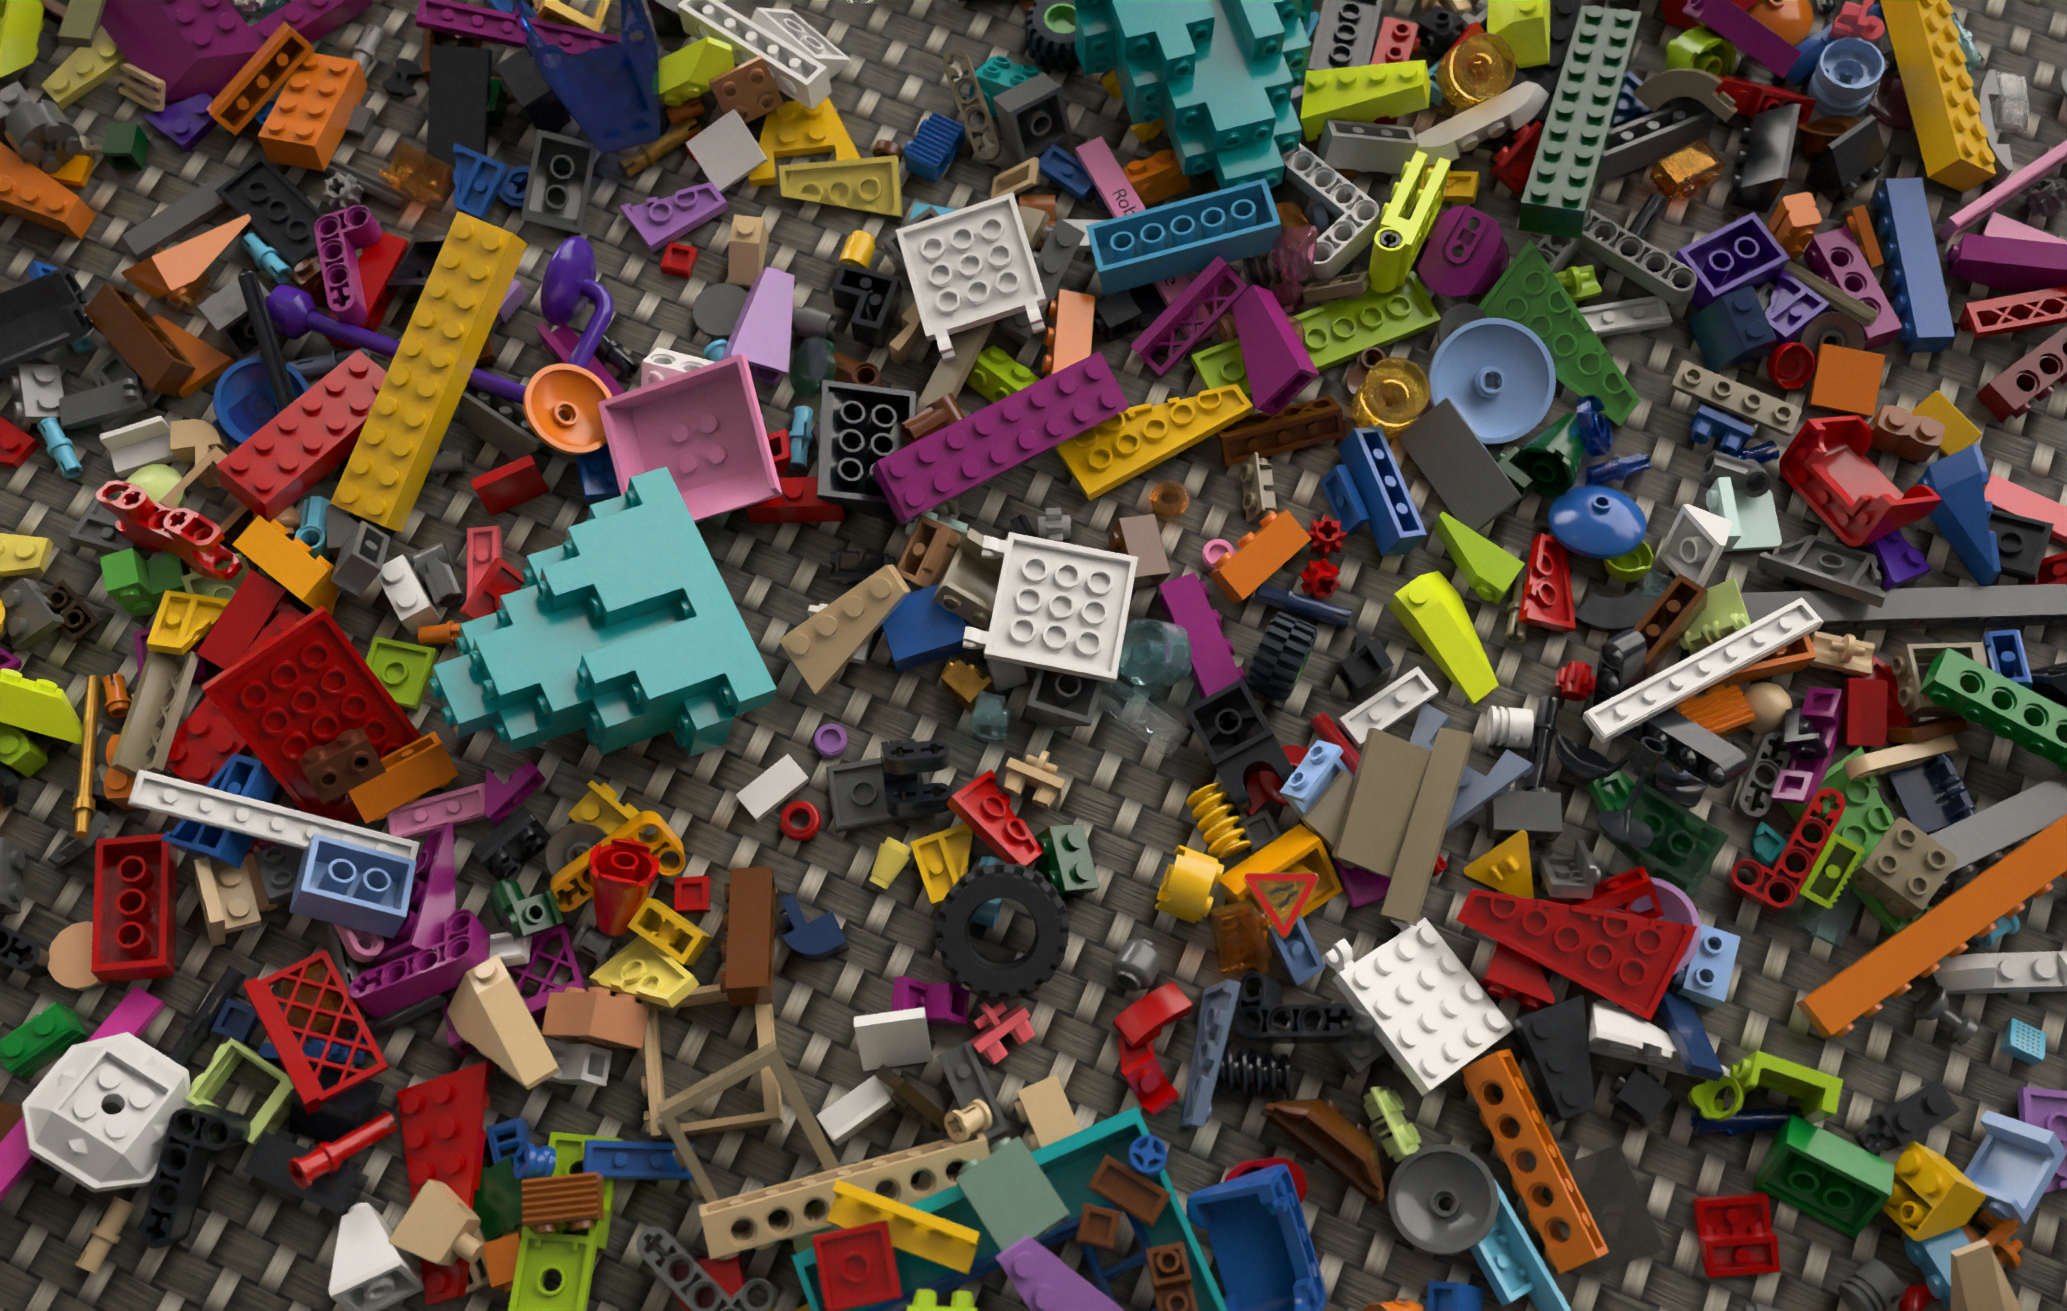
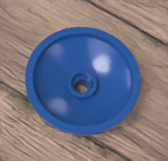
(240, 381)
(1597, 522)

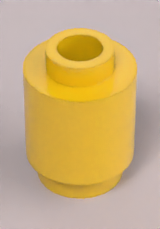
(858, 249)

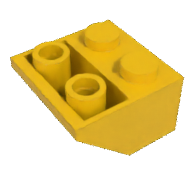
(1930, 1194)

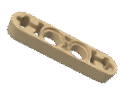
(1899, 757)

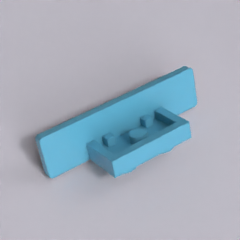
(1514, 1263)

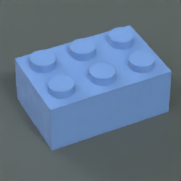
(353, 886)

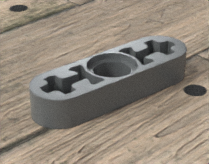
(1750, 782)

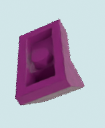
(504, 799)

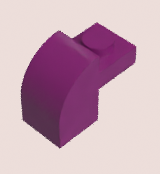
(943, 1002)

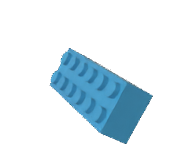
(1184, 236)

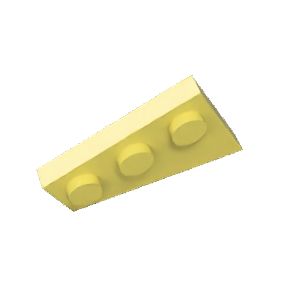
(645, 973)

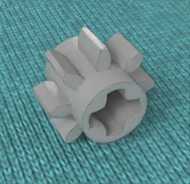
(342, 191)
(1054, 525)

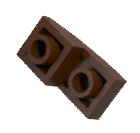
(1171, 1278)

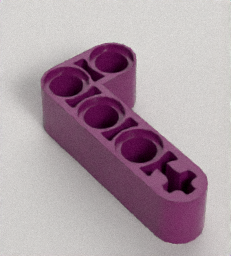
(337, 239)
(425, 971)

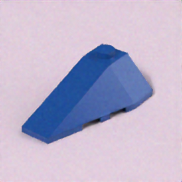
(1963, 511)

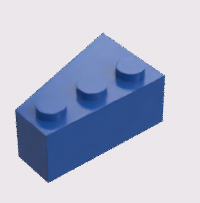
(237, 776)

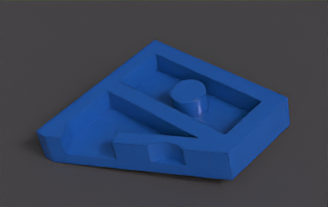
(476, 181)

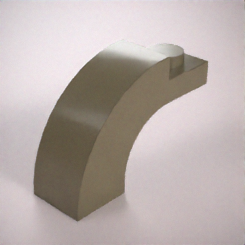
(1686, 83)

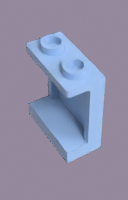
(1313, 776)
(2014, 1165)

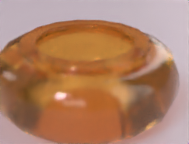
(1169, 487)

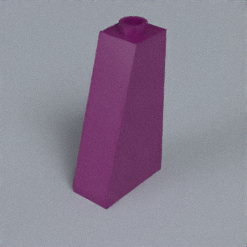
(1749, 37)
(2008, 263)
(1271, 351)

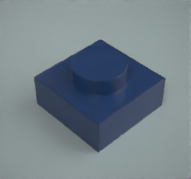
(236, 1021)

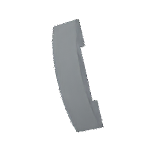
(1986, 94)

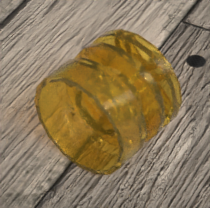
(1476, 70)
(1401, 386)

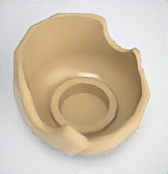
(1768, 705)

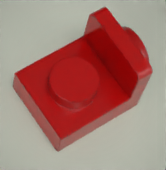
(1149, 1084)

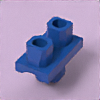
(1720, 425)

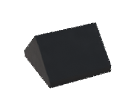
(339, 1114)

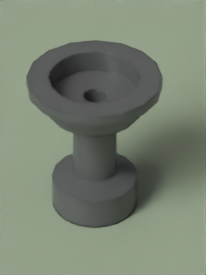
(1935, 1006)

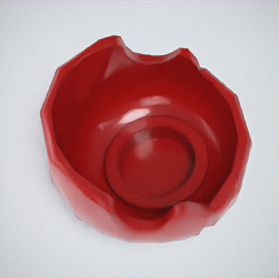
(1790, 365)

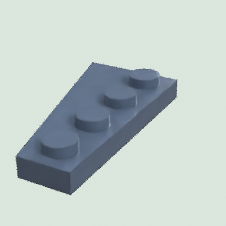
(1209, 1043)

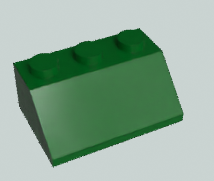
(1825, 1176)

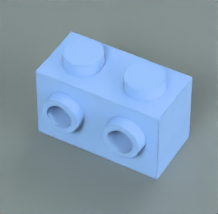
(1710, 970)

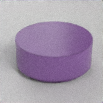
(831, 740)

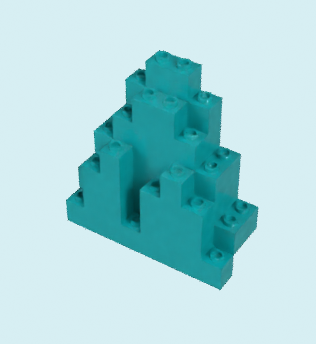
(1211, 73)
(611, 637)

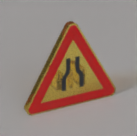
(1281, 896)

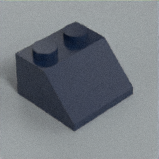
(1732, 330)

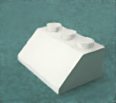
(801, 35)

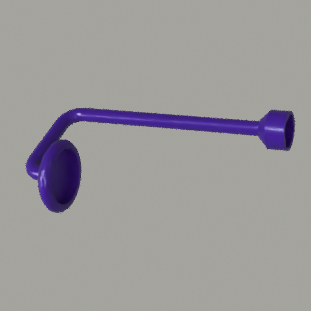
(564, 294)

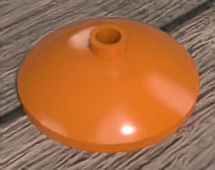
(1786, 18)
(575, 395)

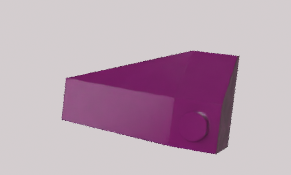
(430, 898)

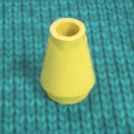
(889, 862)

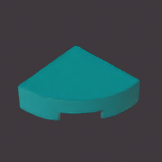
(1766, 844)

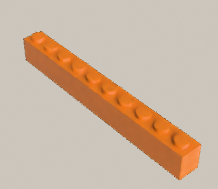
(1939, 932)

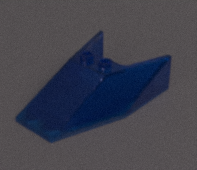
(608, 88)

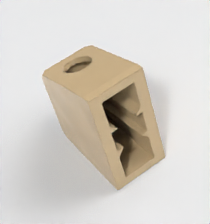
(439, 1227)

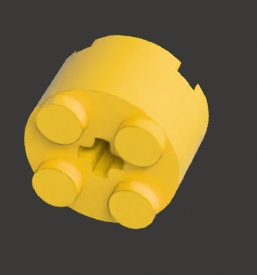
(1188, 884)

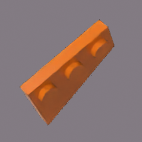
(206, 359)

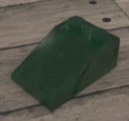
(1681, 843)

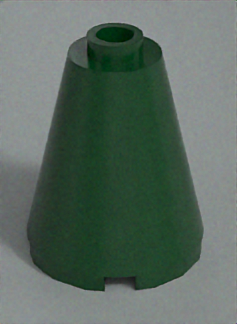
(1553, 457)

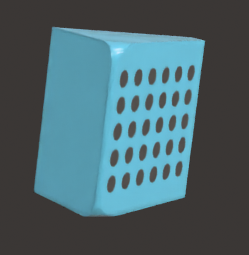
(2024, 1042)

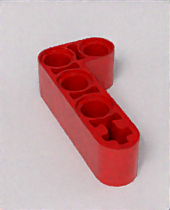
(1795, 847)

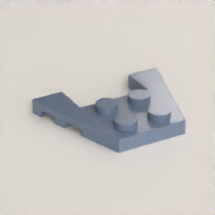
(1474, 787)

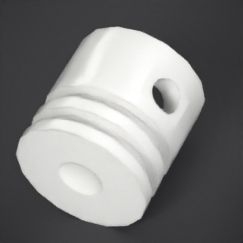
(1509, 726)

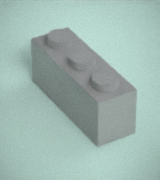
(1366, 146)

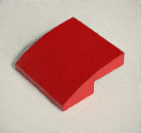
(1736, 1235)

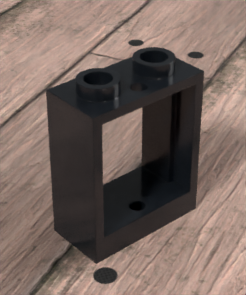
(417, 258)

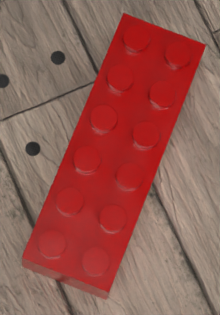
(303, 439)
(207, 736)

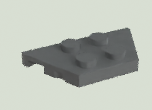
(1830, 567)

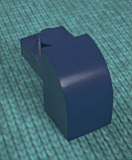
(812, 940)

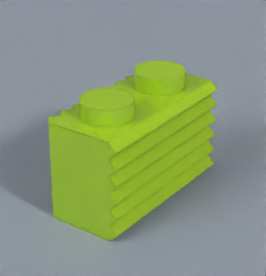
(1831, 870)

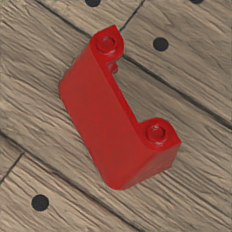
(1844, 487)

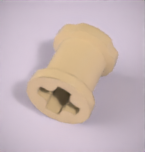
(968, 1120)

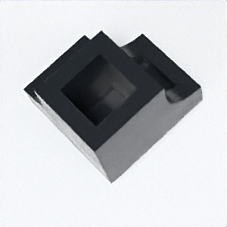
(1366, 667)

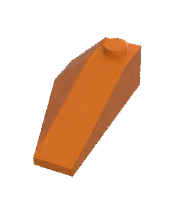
(183, 263)

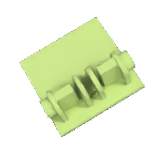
(1721, 618)
(1389, 1104)

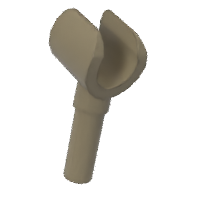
(88, 149)

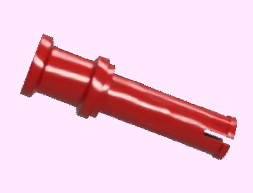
(328, 1156)

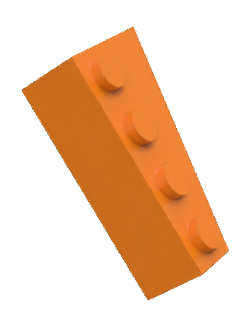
(39, 198)

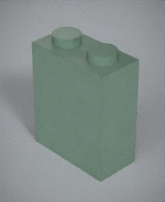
(1011, 1194)

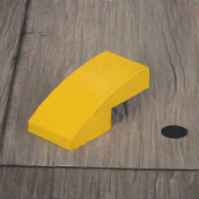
(1460, 185)

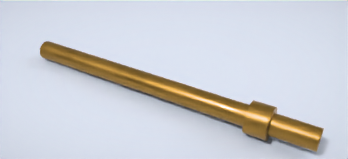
(84, 804)

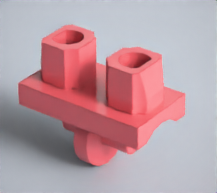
(1855, 24)
(1014, 1021)

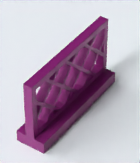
(538, 1004)

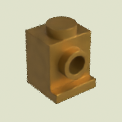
(964, 683)

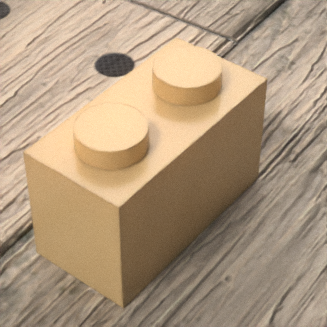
(1046, 1111)

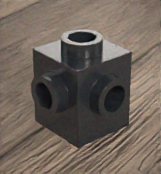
(1439, 30)

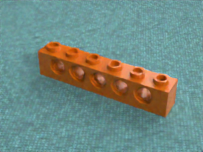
(1550, 1171)

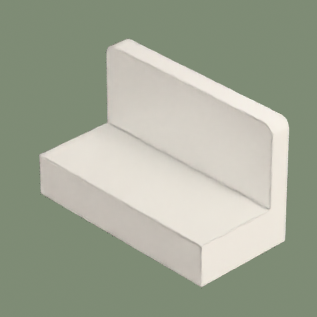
(139, 445)
(855, 1110)

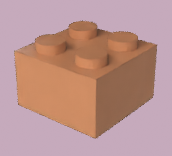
(596, 1018)

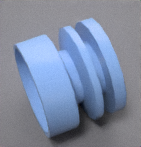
(1846, 77)

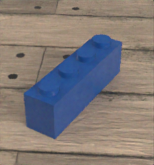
(1383, 491)

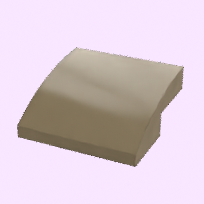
(1327, 811)

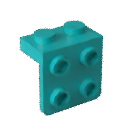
(999, 76)

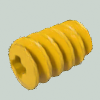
(1216, 822)

